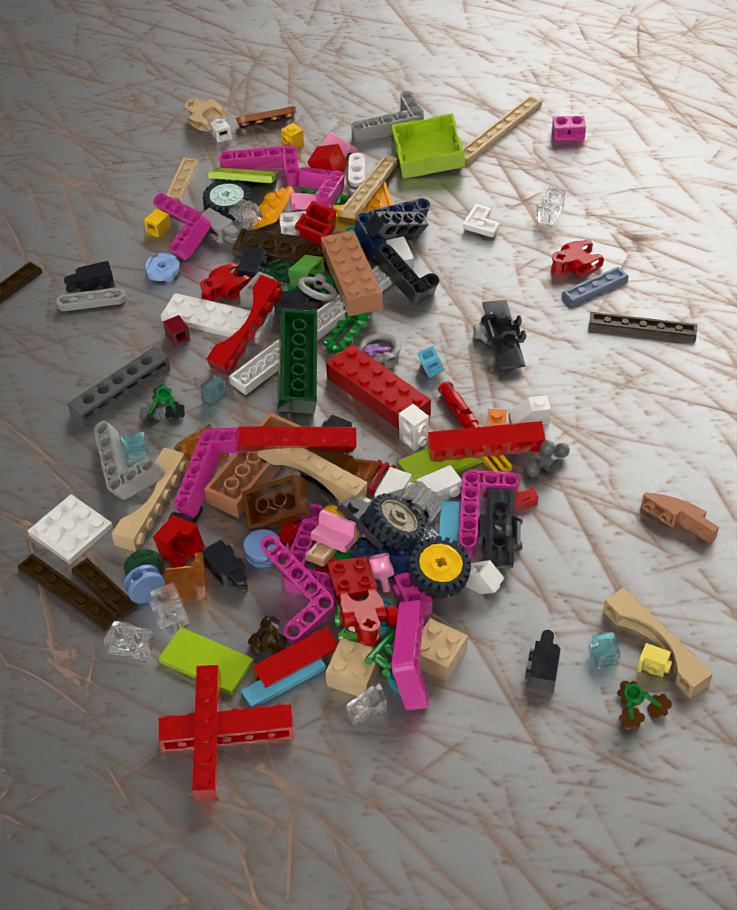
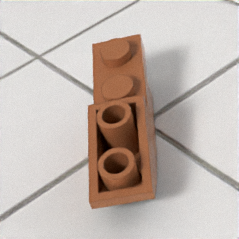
(675, 511)

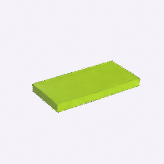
(243, 175)
(420, 465)
(193, 650)

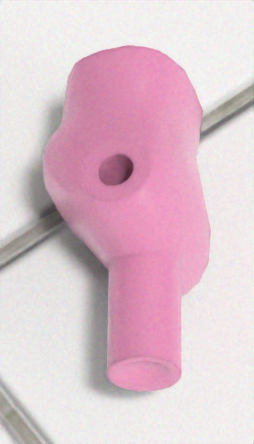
(382, 569)

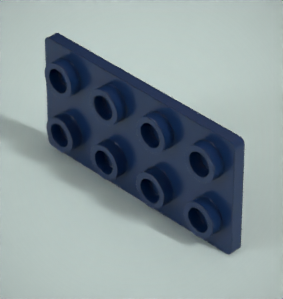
(398, 558)

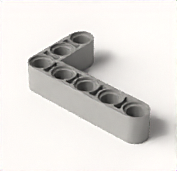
(381, 126)
(119, 479)

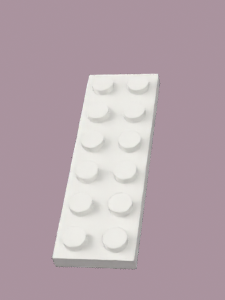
(210, 316)

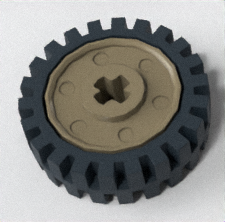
(394, 521)

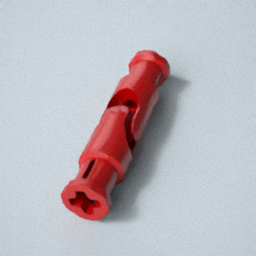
(458, 405)

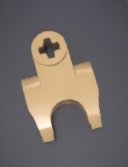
(203, 113)

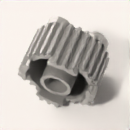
(423, 500)

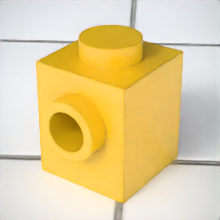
(292, 136)
(157, 223)

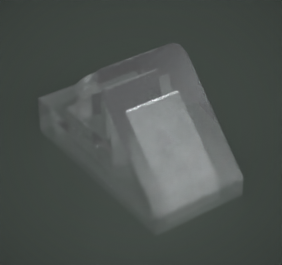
(367, 703)

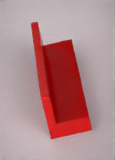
(295, 657)

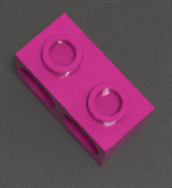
(568, 128)
(411, 593)

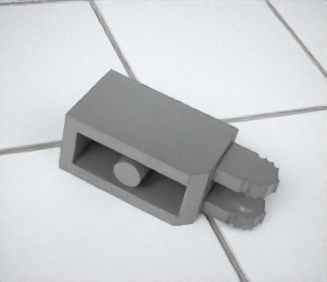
(221, 228)

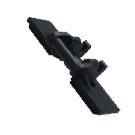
(499, 317)
(492, 525)

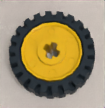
(439, 567)

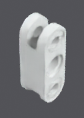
(356, 171)

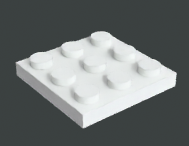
(70, 529)

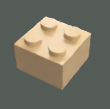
(441, 649)
(348, 669)

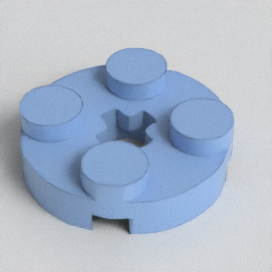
(155, 270)

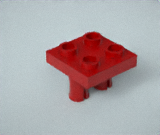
(351, 576)

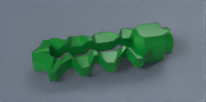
(360, 321)

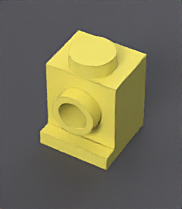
(654, 660)

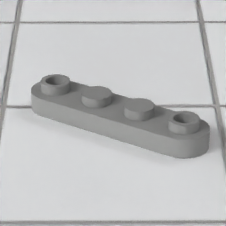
(91, 299)

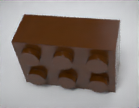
(276, 503)

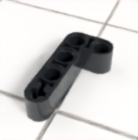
(401, 274)

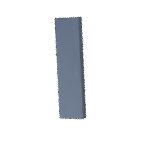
(595, 286)

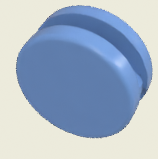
(252, 549)
(141, 582)

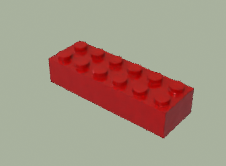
(374, 385)

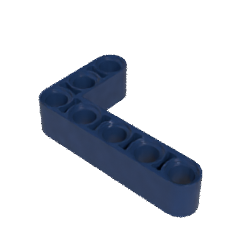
(372, 244)

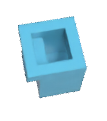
(431, 361)

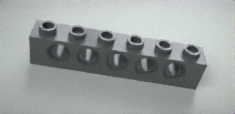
(119, 386)

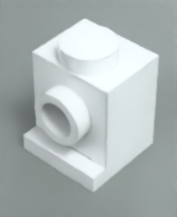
(220, 125)

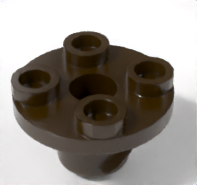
(267, 637)

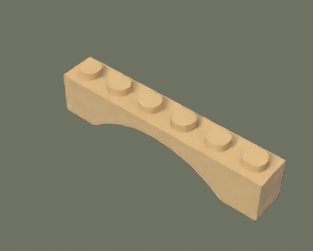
(335, 479)
(133, 528)
(688, 671)

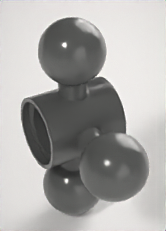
(547, 458)

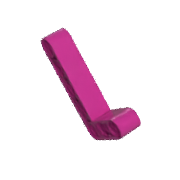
(264, 158)
(327, 181)
(191, 233)
(202, 467)
(475, 486)
(300, 547)
(302, 584)
(407, 655)

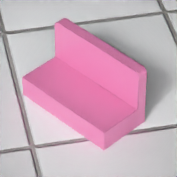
(344, 145)
(300, 201)
(334, 531)

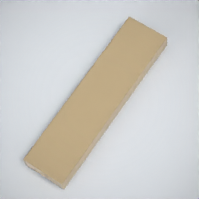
(182, 178)

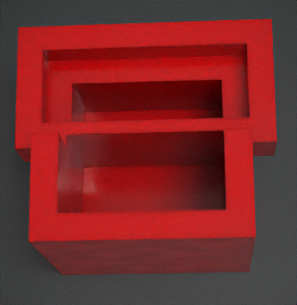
(328, 158)
(317, 222)
(178, 540)

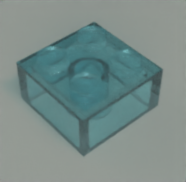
(213, 390)
(134, 447)

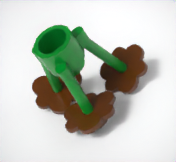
(633, 695)

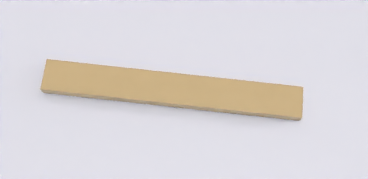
(500, 128)
(369, 187)

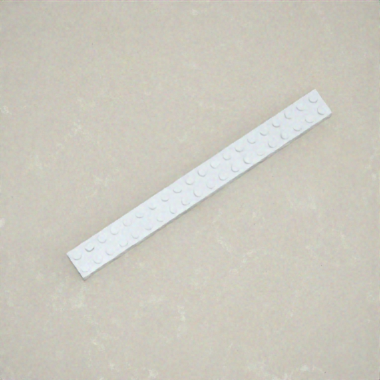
(266, 362)

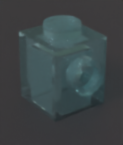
(604, 649)

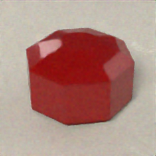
(392, 615)

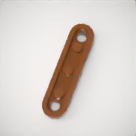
(260, 117)

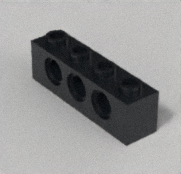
(396, 224)

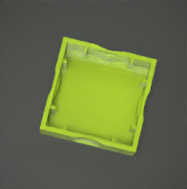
(428, 146)

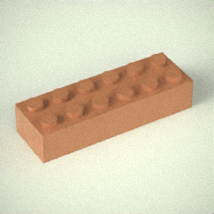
(351, 273)
(242, 473)

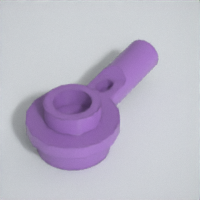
(373, 349)

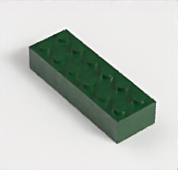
(297, 361)

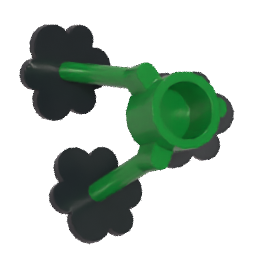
(163, 396)

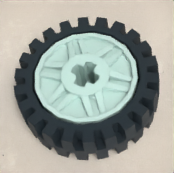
(225, 195)

